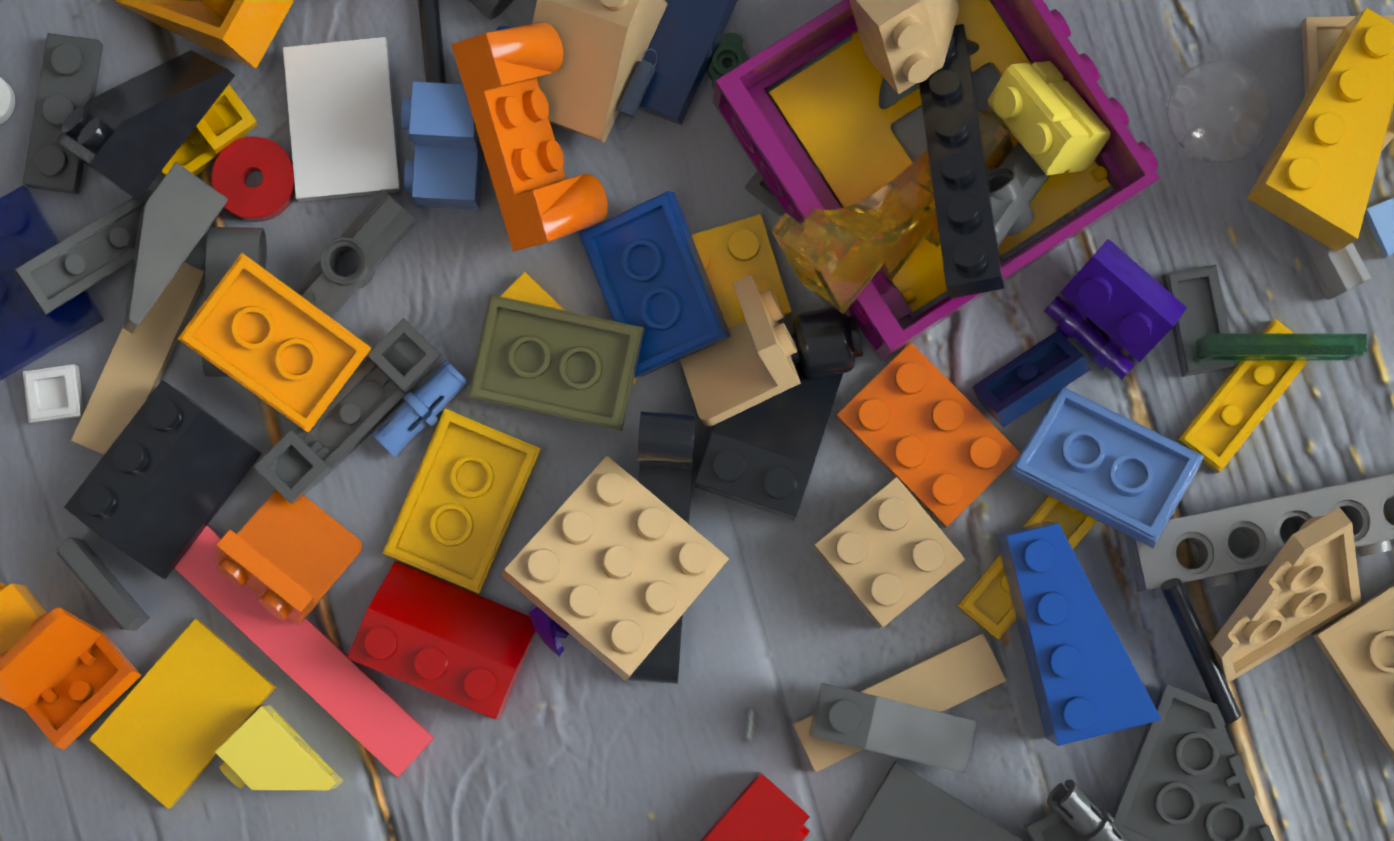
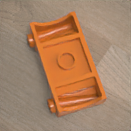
(517, 137)

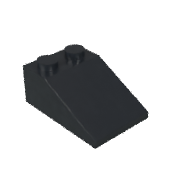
(144, 121)
(770, 448)

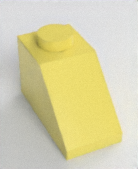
(273, 756)

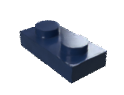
(1030, 378)

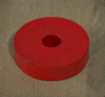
(240, 160)

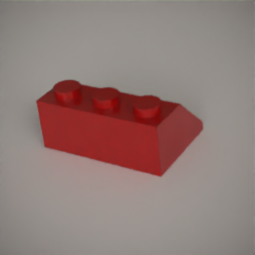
(444, 640)

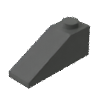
(168, 230)
(892, 728)

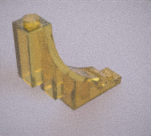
(845, 247)

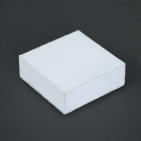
(53, 394)

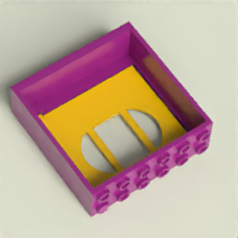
(852, 144)

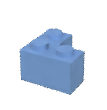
(446, 147)

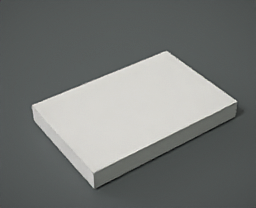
(341, 119)

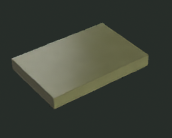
(556, 362)

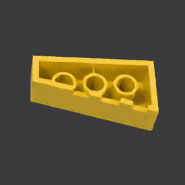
(1335, 139)

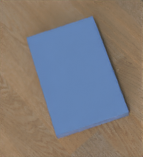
(1107, 466)

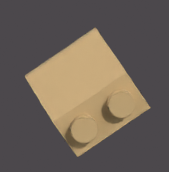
(905, 37)

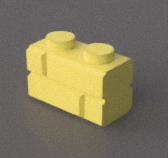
(1048, 117)

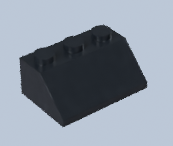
(163, 480)

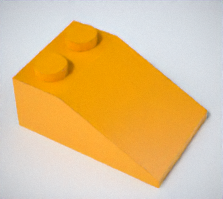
(226, 27)

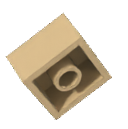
(888, 553)

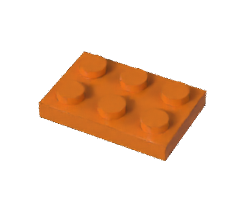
(928, 435)

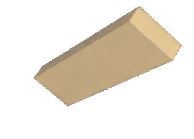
(138, 362)
(931, 684)

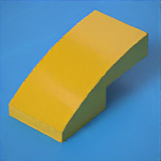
(220, 126)

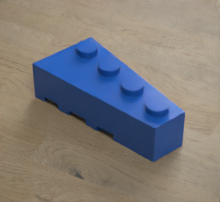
(1071, 648)

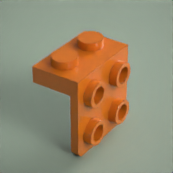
(288, 555)
(64, 675)

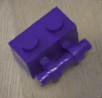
(1120, 302)

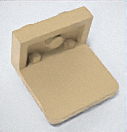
(748, 364)

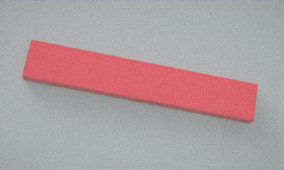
(312, 663)

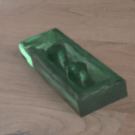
(1281, 347)

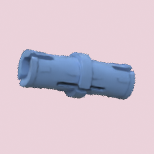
(420, 408)

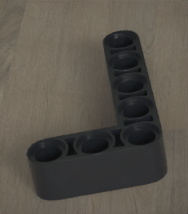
(666, 471)

